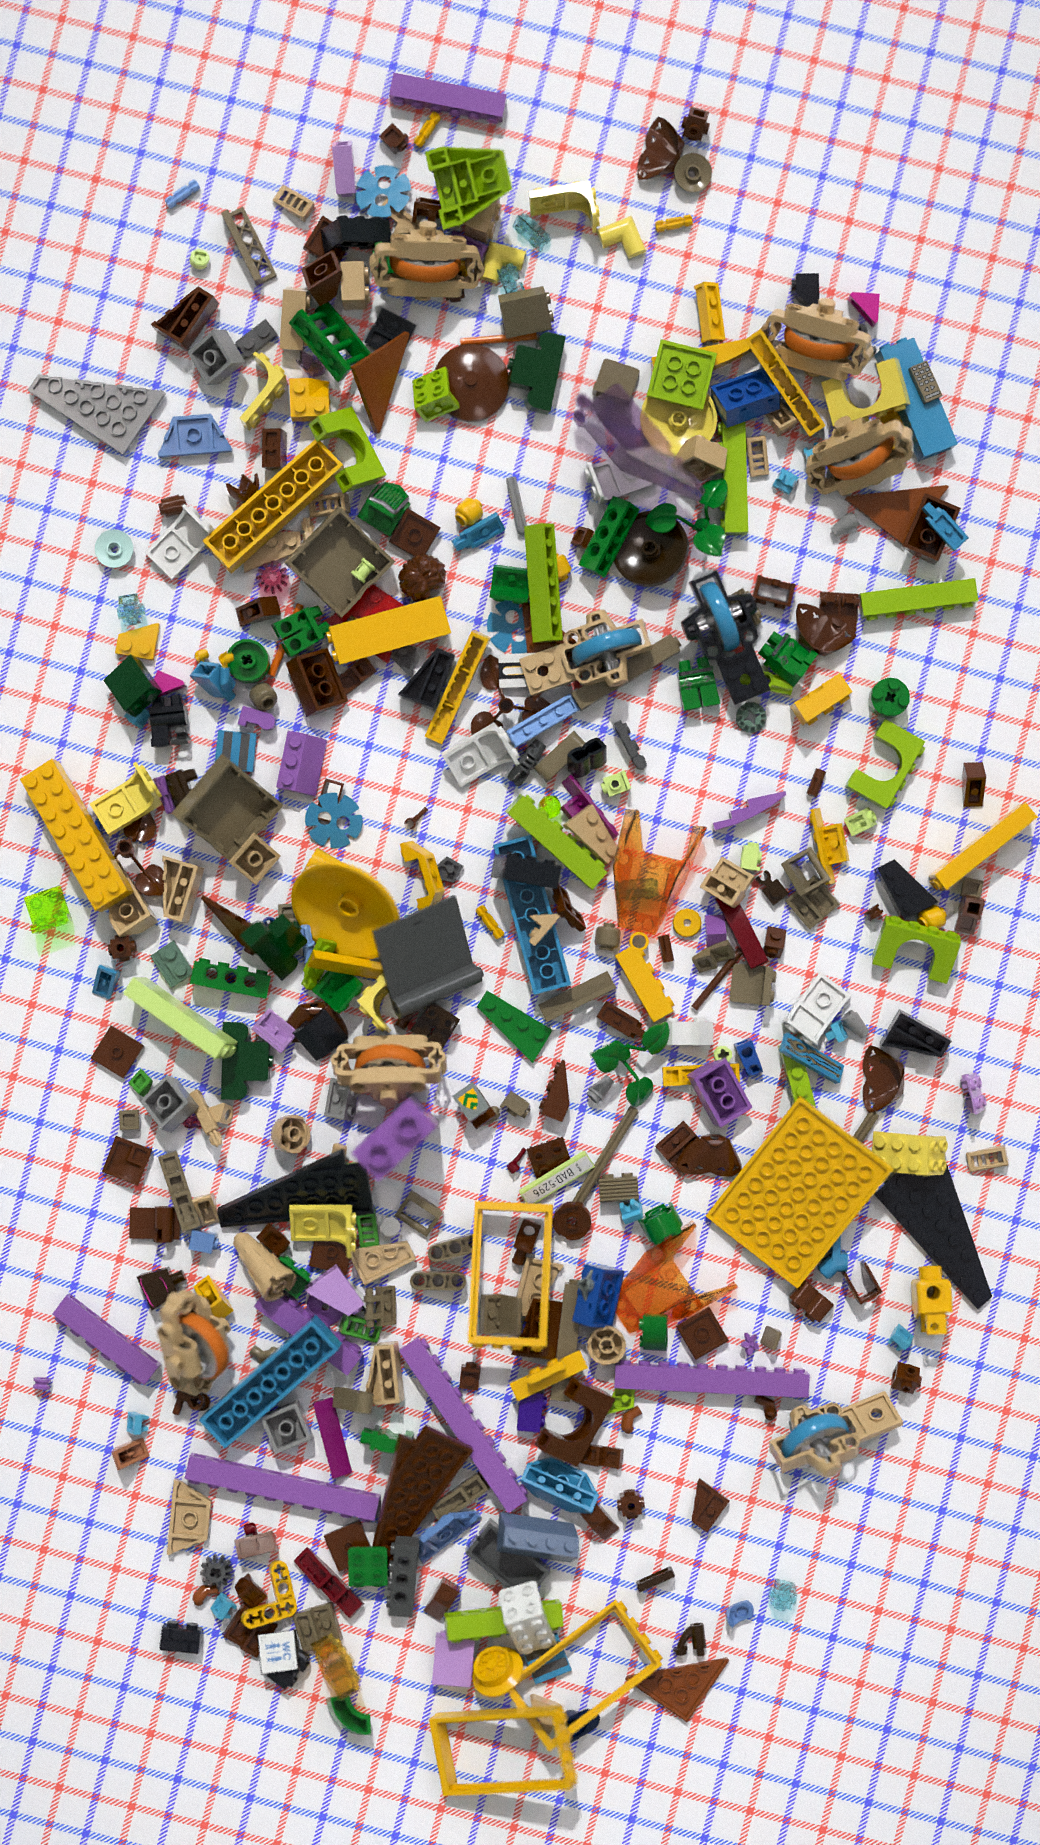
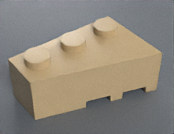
(293, 301)
(180, 888)

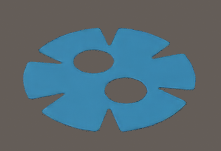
(395, 198)
(498, 623)
(330, 804)

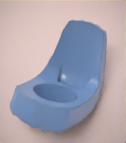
(739, 1612)

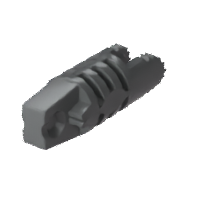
(527, 762)

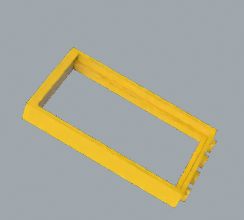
(498, 1342)
(642, 1640)
(445, 1759)

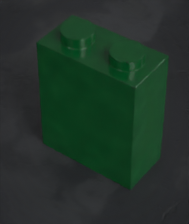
(132, 685)

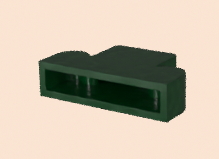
(537, 371)
(276, 944)
(248, 1063)

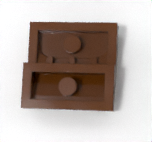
(674, 1144)
(244, 1636)

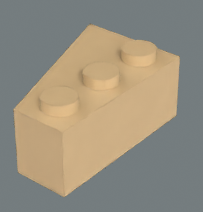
(386, 1374)

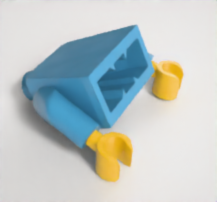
(214, 677)

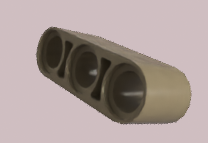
(557, 758)
(446, 1251)
(428, 1284)
(352, 1400)

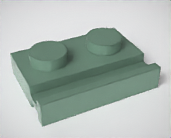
(172, 964)

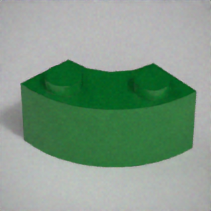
(654, 1332)
(348, 1717)

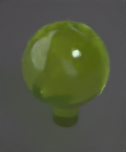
(551, 805)

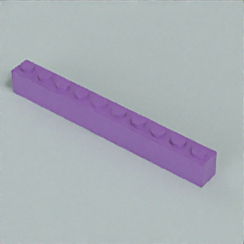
(711, 1379)
(463, 1424)
(282, 1486)

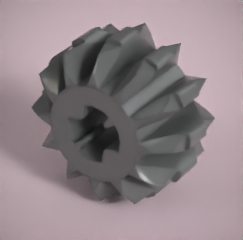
(216, 1563)

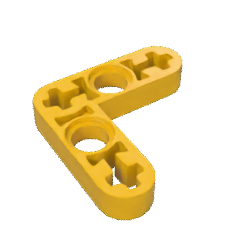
(281, 1599)

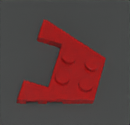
(370, 603)

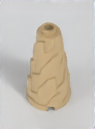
(264, 1268)

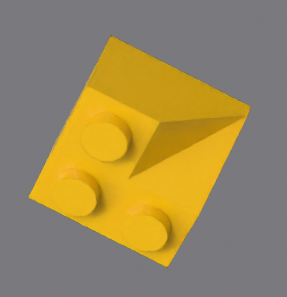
(308, 398)

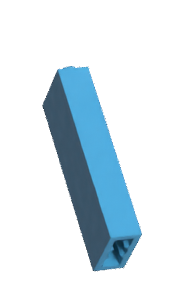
(927, 421)

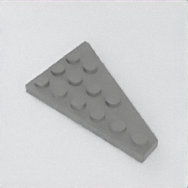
(104, 410)

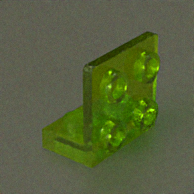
(47, 910)

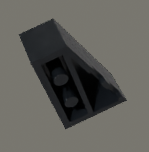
(355, 232)
(526, 870)
(914, 1035)

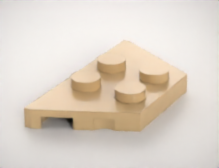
(188, 1517)

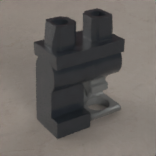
(164, 718)

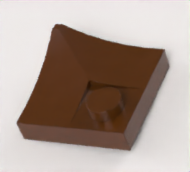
(127, 1160)

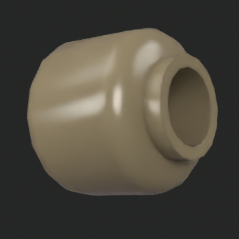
(263, 696)
(607, 937)

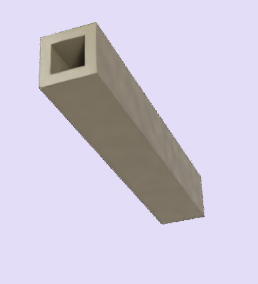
(636, 666)
(567, 1335)

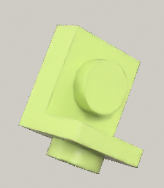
(861, 821)

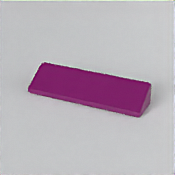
(332, 1437)

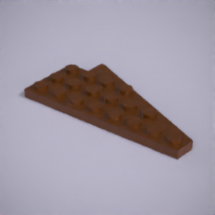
(416, 1481)

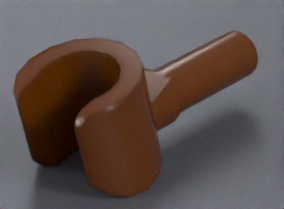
(416, 817)

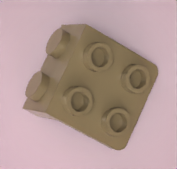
(615, 372)
(752, 985)
(500, 1314)

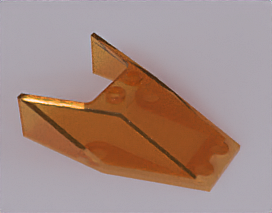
(646, 881)
(659, 1286)

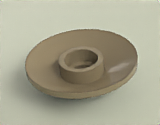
(701, 169)

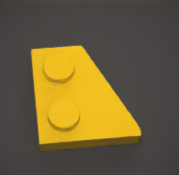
(139, 642)

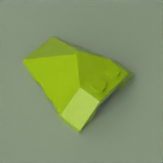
(467, 181)

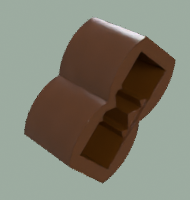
(811, 1301)

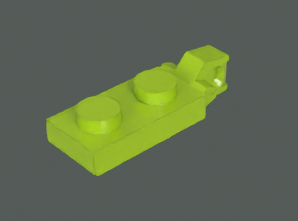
(312, 975)

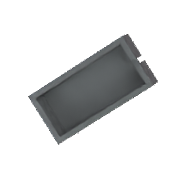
(505, 1567)

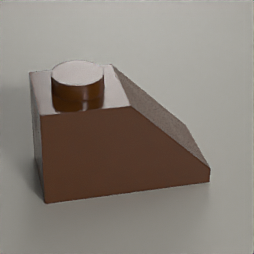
(258, 610)
(973, 784)
(600, 1521)
(442, 1599)

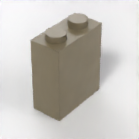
(525, 312)

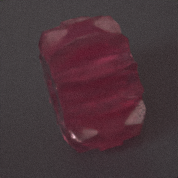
(275, 571)

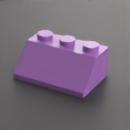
(301, 763)
(719, 1092)

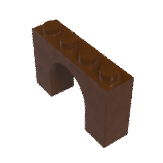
(574, 1445)

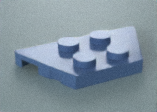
(193, 437)
(444, 1532)

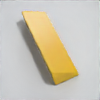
(345, 964)

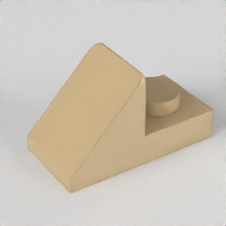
(545, 922)

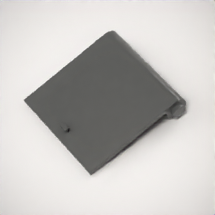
(426, 957)

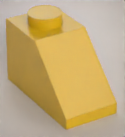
(218, 1301)

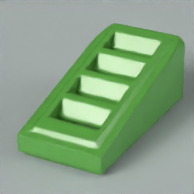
(372, 1218)
(358, 1334)

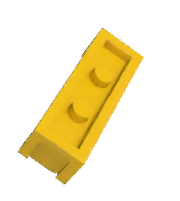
(710, 312)

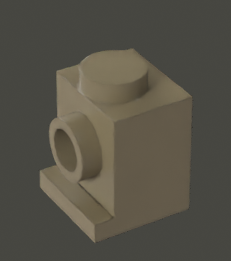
(516, 1105)

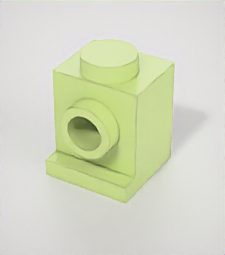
(621, 778)
(750, 857)

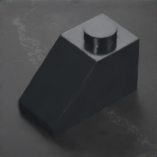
(806, 288)

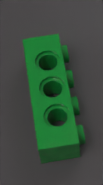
(609, 536)
(199, 978)

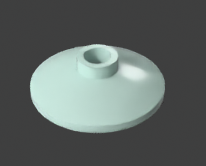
(111, 539)

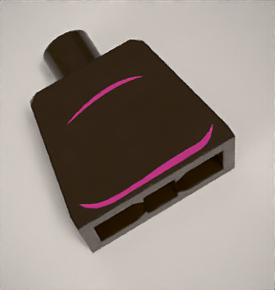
(159, 1285)

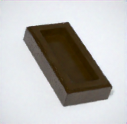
(655, 1579)

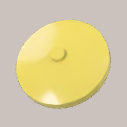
(681, 422)

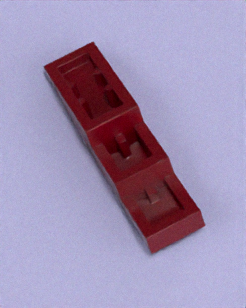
(743, 934)
(328, 1581)

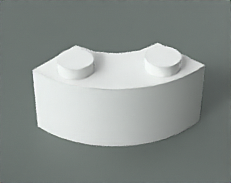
(689, 1032)

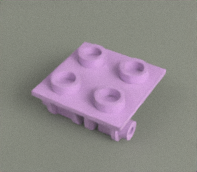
(978, 1101)

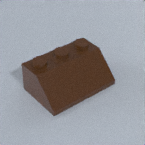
(921, 538)
(316, 682)

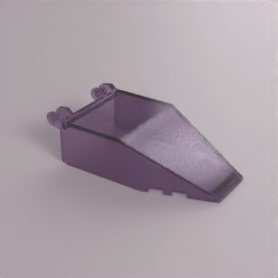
(634, 441)

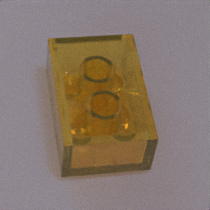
(336, 1666)

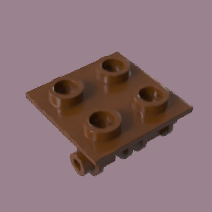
(840, 606)
(548, 1156)

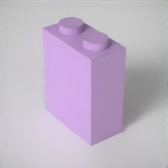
(452, 1661)

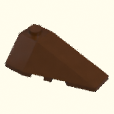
(233, 922)

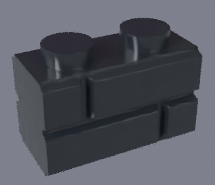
(181, 1637)

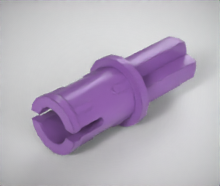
(166, 798)

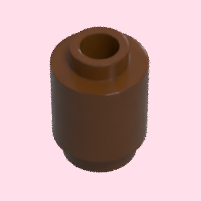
(172, 505)

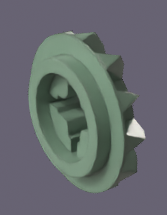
(748, 726)

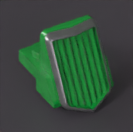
(385, 507)

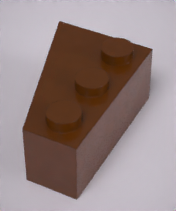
(187, 318)
(532, 1327)

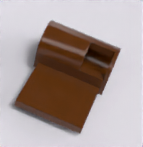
(154, 1223)

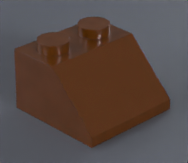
(323, 277)

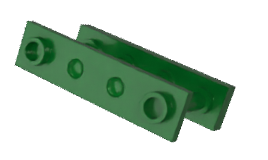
(322, 347)

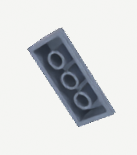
(537, 1537)

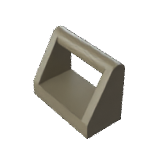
(798, 878)
(426, 1205)

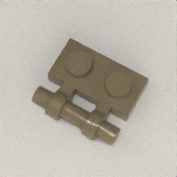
(385, 1306)

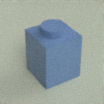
(203, 1241)

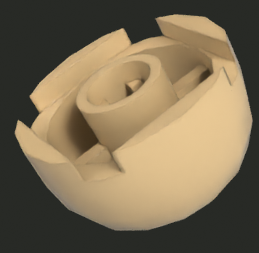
(290, 1134)
(606, 1345)

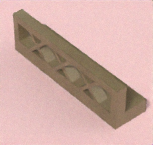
(241, 245)
(577, 996)

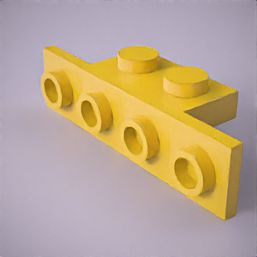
(830, 843)
(543, 1377)

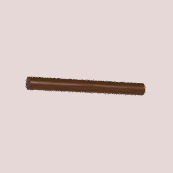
(716, 980)

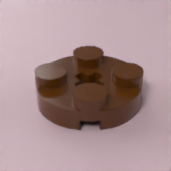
(566, 1229)

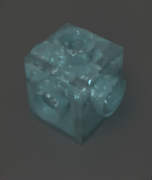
(130, 609)
(781, 1588)

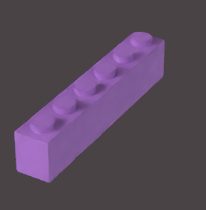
(447, 98)
(291, 1317)
(106, 1339)

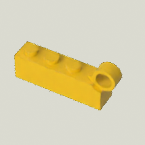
(642, 980)

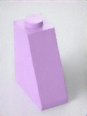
(344, 168)
(336, 1291)

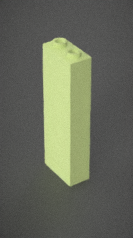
(180, 1018)

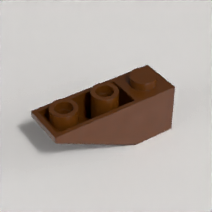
(557, 1100)

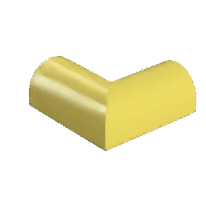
(624, 232)
(499, 256)

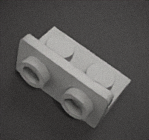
(340, 1101)

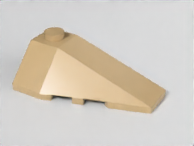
(132, 913)

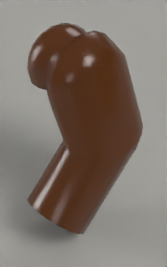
(768, 1406)

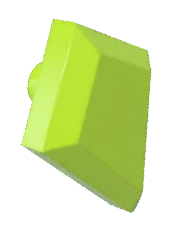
(623, 1400)

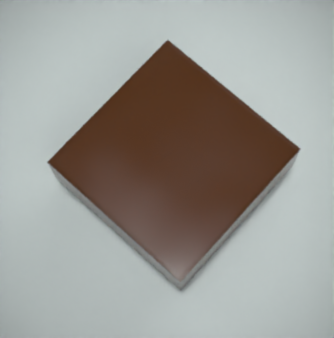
(582, 537)

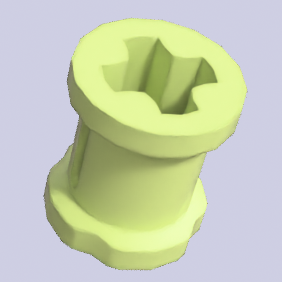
(363, 570)
(718, 1050)

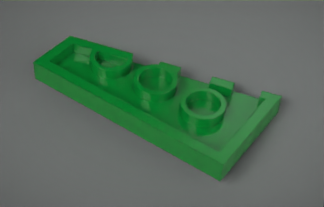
(517, 1026)

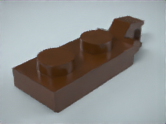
(620, 1020)

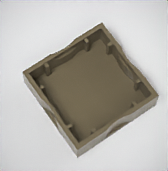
(329, 557)
(226, 807)

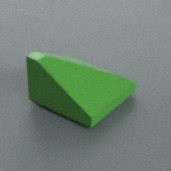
(141, 1083)

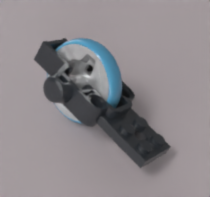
(727, 635)

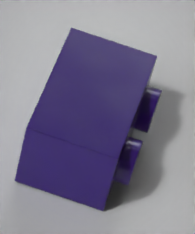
(530, 1412)

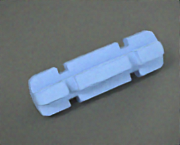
(182, 193)

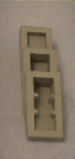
(179, 1191)
(461, 1495)

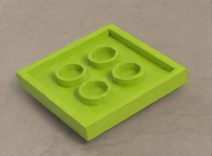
(681, 375)

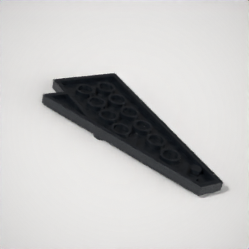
(318, 1183)
(936, 1221)

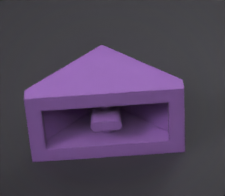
(715, 929)

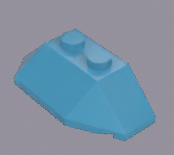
(560, 1485)

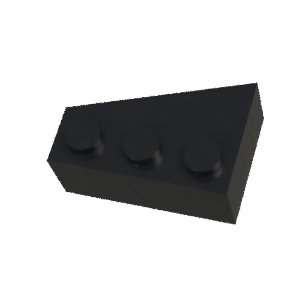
(429, 680)
(903, 890)

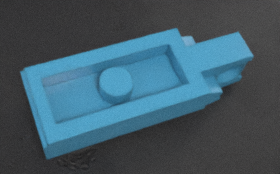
(944, 526)
(479, 532)

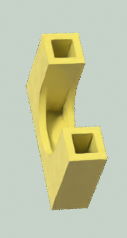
(892, 396)

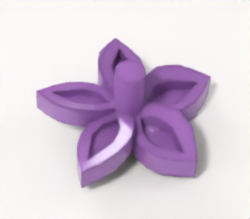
(749, 1343)

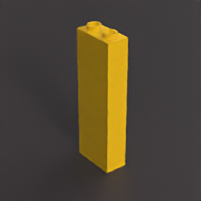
(388, 630)
(982, 847)

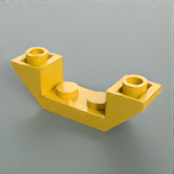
(412, 851)

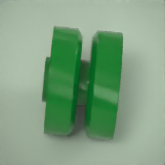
(253, 672)

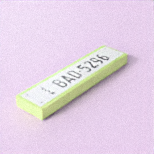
(557, 1178)

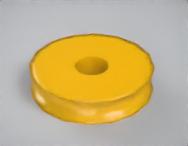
(683, 930)

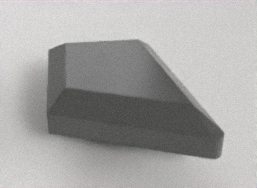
(405, 658)
(449, 869)

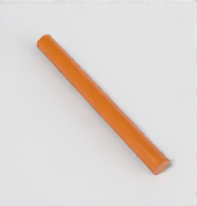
(496, 339)
(280, 652)

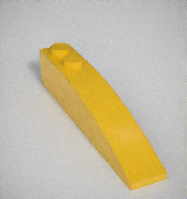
(726, 352)
(785, 382)
(457, 686)

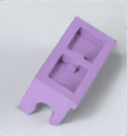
(274, 1030)

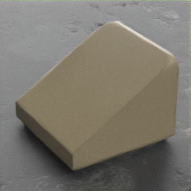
(771, 1337)

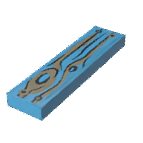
(811, 1058)

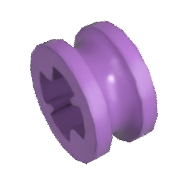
(41, 1383)

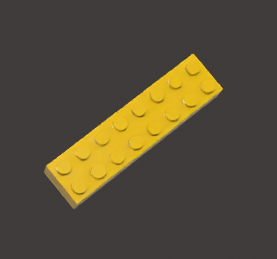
(273, 506)
(76, 835)

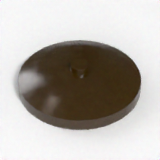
(651, 556)

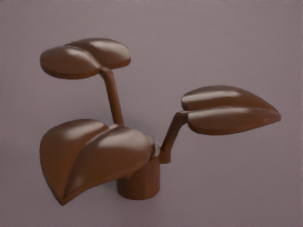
(490, 680)
(151, 880)

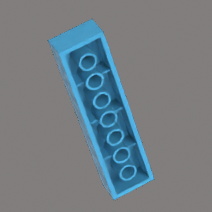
(544, 960)
(270, 1381)

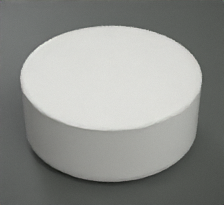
(390, 1226)

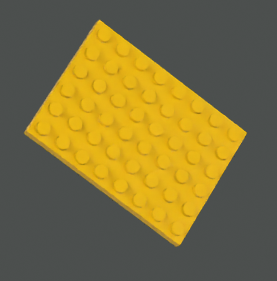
(799, 1192)

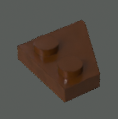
(707, 1505)

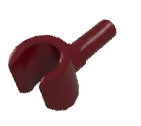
(513, 1166)
(250, 1528)

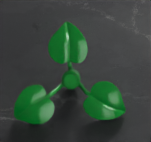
(709, 537)
(608, 1058)

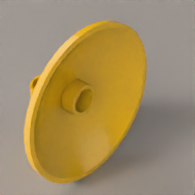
(342, 905)

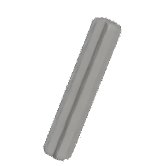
(516, 504)

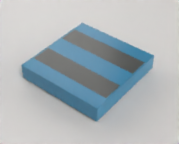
(238, 748)
(554, 1667)

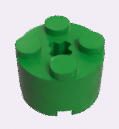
(879, 692)
(661, 1223)

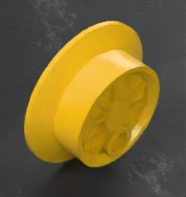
(497, 1671)

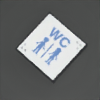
(278, 1652)

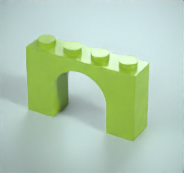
(346, 426)
(907, 748)
(897, 931)

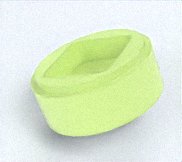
(199, 259)

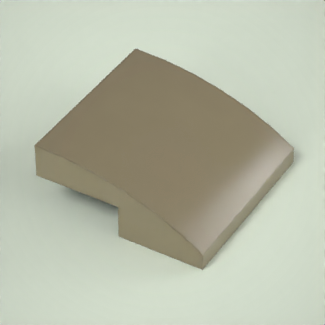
(814, 907)
(316, 1623)

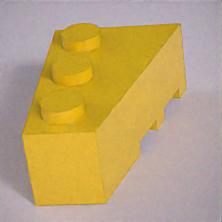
(821, 700)

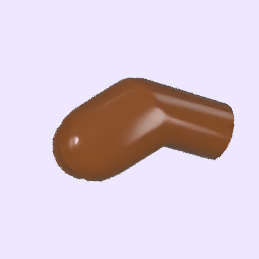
(628, 1418)
(202, 1592)

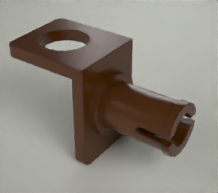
(525, 1243)

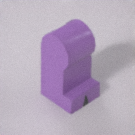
(256, 717)

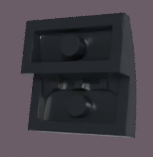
(387, 327)
(320, 1035)

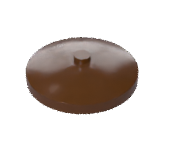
(476, 381)

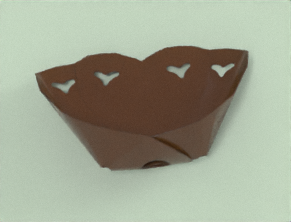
(661, 153)
(819, 633)
(306, 1012)
(884, 1078)
(711, 1156)

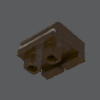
(179, 784)
(438, 1017)

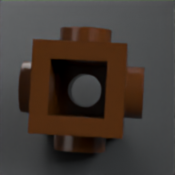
(695, 124)
(129, 948)
(906, 1378)
(630, 1496)

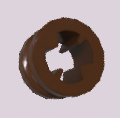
(873, 912)

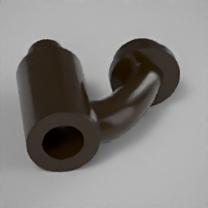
(697, 1632)

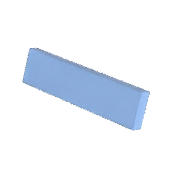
(542, 720)

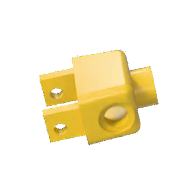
(931, 1309)

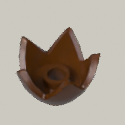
(245, 490)

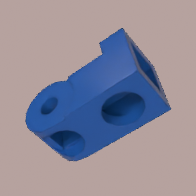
(748, 1057)

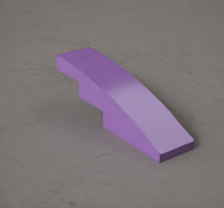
(754, 807)

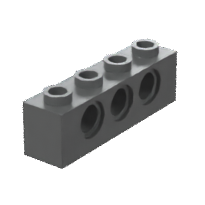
(408, 1548)

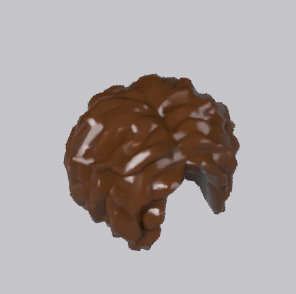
(421, 576)

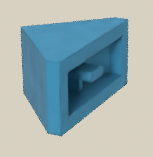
(105, 981)

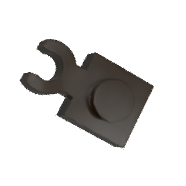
(773, 890)

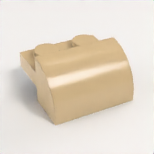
(727, 882)

